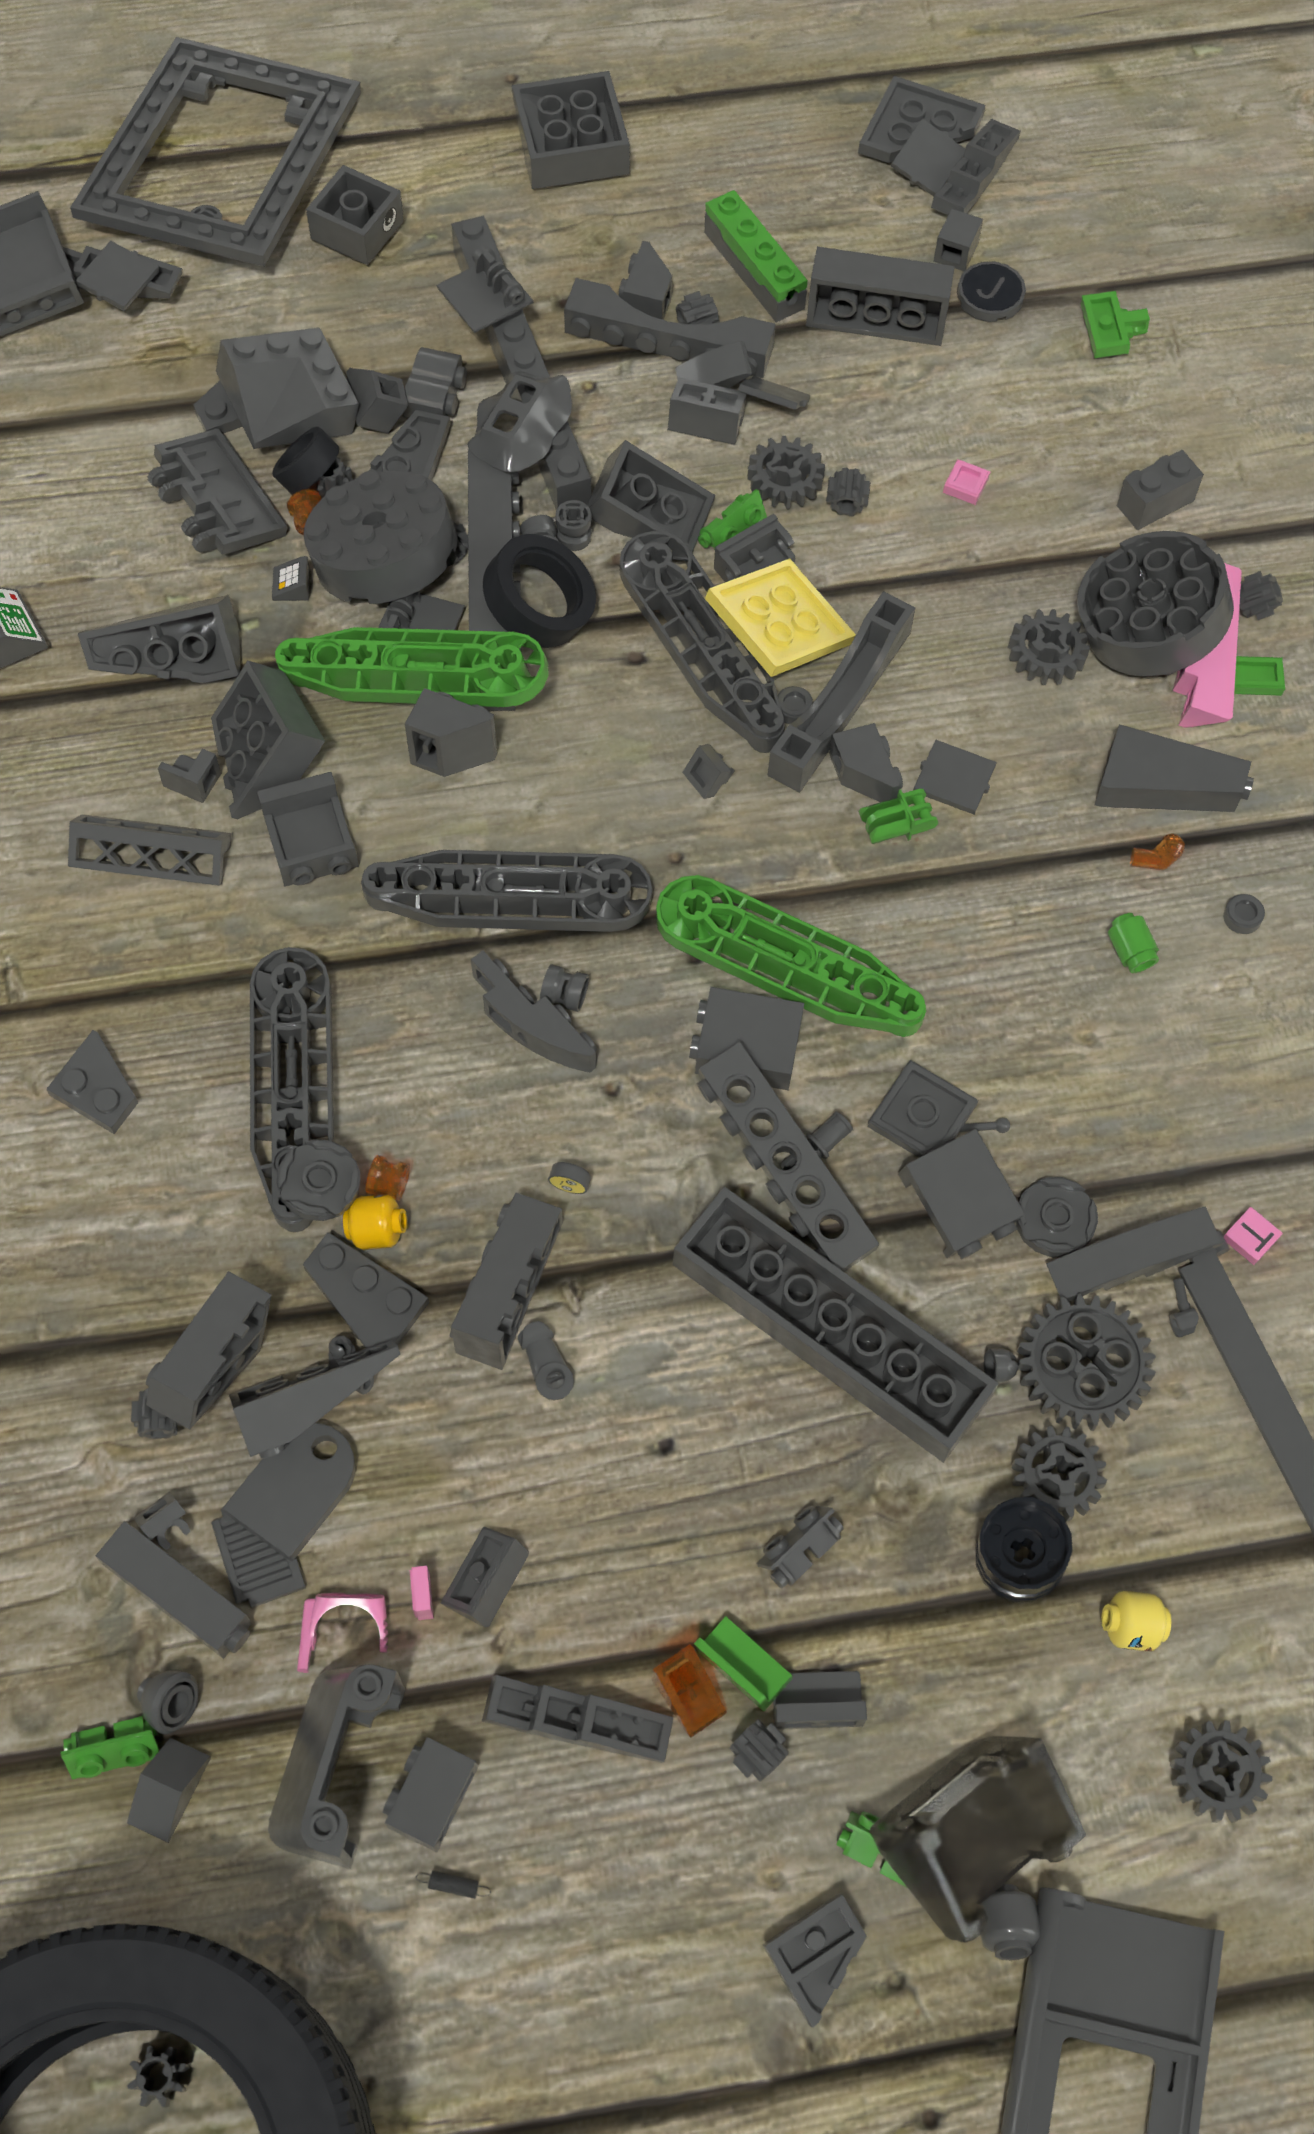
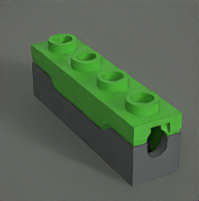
(755, 256)

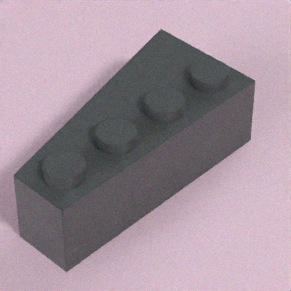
(506, 1280)

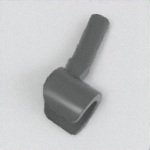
(1185, 1321)

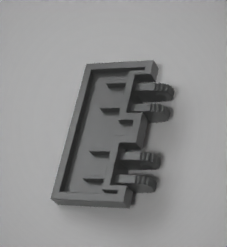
(219, 491)

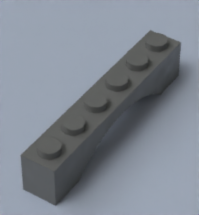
(602, 315)
(872, 650)

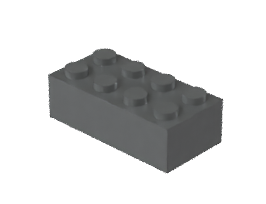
(879, 296)

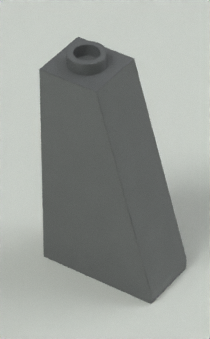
(1170, 775)

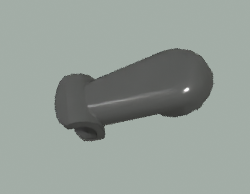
(548, 1368)

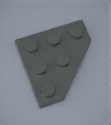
(904, 108)

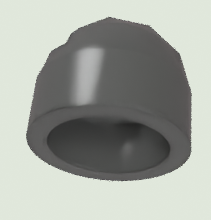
(1000, 1364)

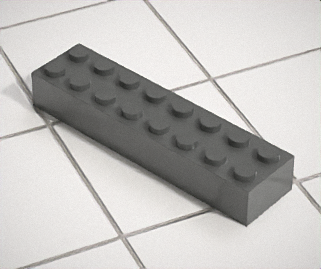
(834, 1324)

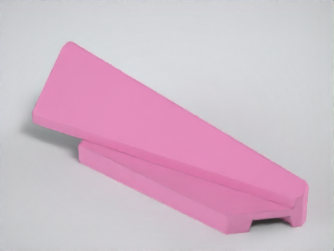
(1212, 679)

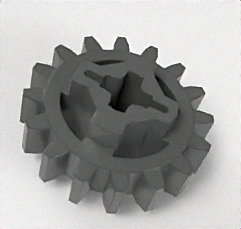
(786, 472)
(1048, 647)
(1056, 1456)
(1225, 1789)

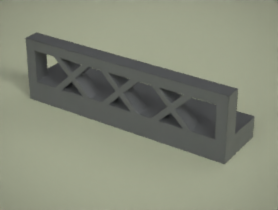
(151, 835)

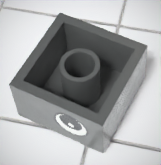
(355, 214)

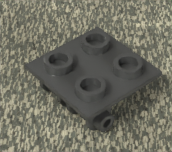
(484, 291)
(422, 612)

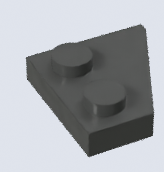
(94, 1085)
(816, 1953)

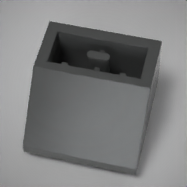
(449, 734)

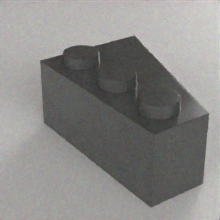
(210, 1351)

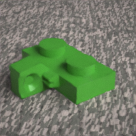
(1110, 325)

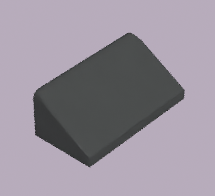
(485, 1576)

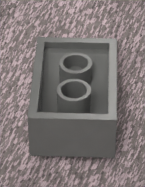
(646, 495)

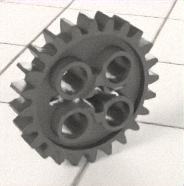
(1062, 1387)

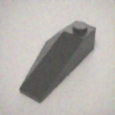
(181, 642)
(283, 1409)

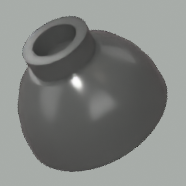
(168, 1700)

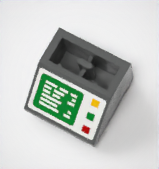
(18, 629)

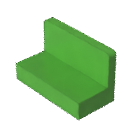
(744, 1663)

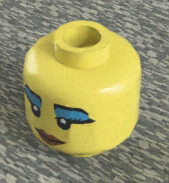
(1136, 1621)

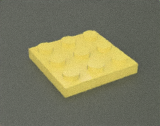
(780, 617)

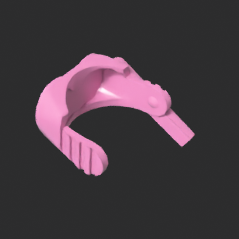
(316, 1607)

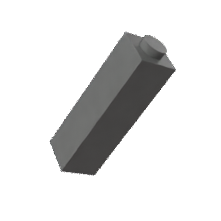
(175, 1590)

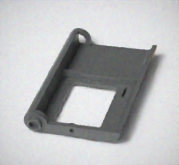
(1119, 1985)

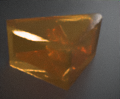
(688, 1691)

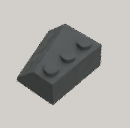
(262, 735)

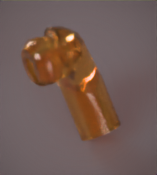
(1161, 856)

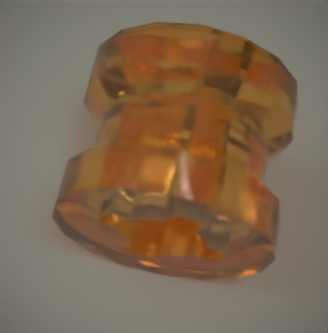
(301, 505)
(387, 1178)

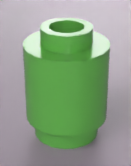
(1133, 942)

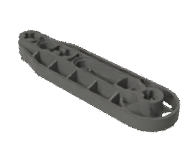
(662, 585)
(511, 890)
(290, 1105)

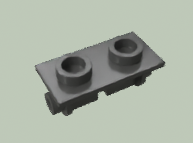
(786, 1552)

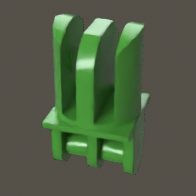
(896, 818)

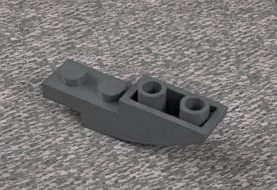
(536, 1026)

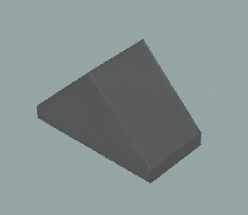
(166, 1789)

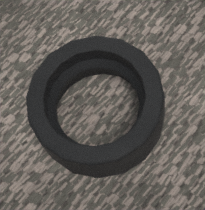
(305, 460)

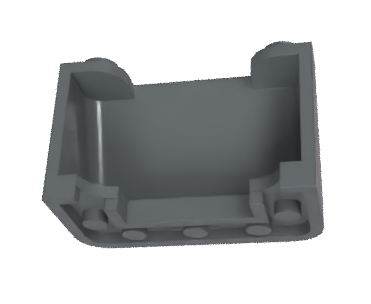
(300, 1816)

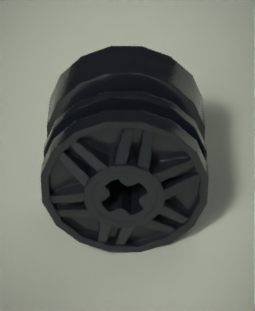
(1030, 1525)

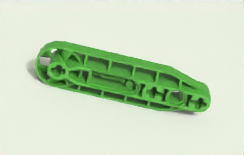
(400, 663)
(691, 914)

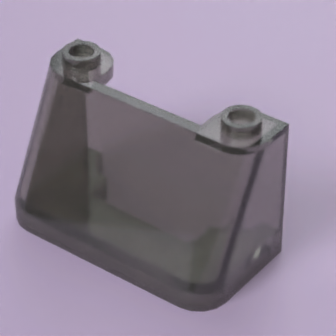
(977, 1829)

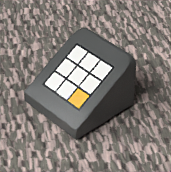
(291, 580)

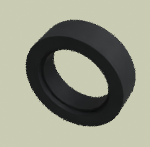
(562, 567)

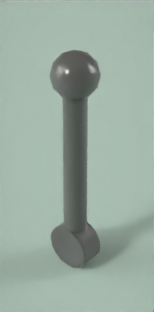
(1001, 1125)

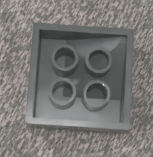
(571, 129)
(286, 386)

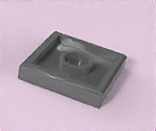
(922, 1111)

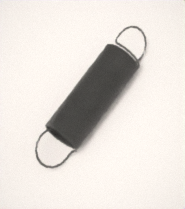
(453, 1884)

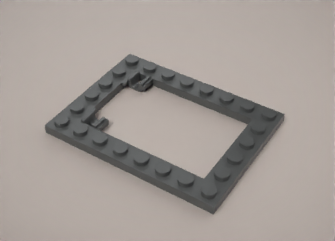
(315, 102)

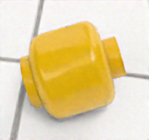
(374, 1222)

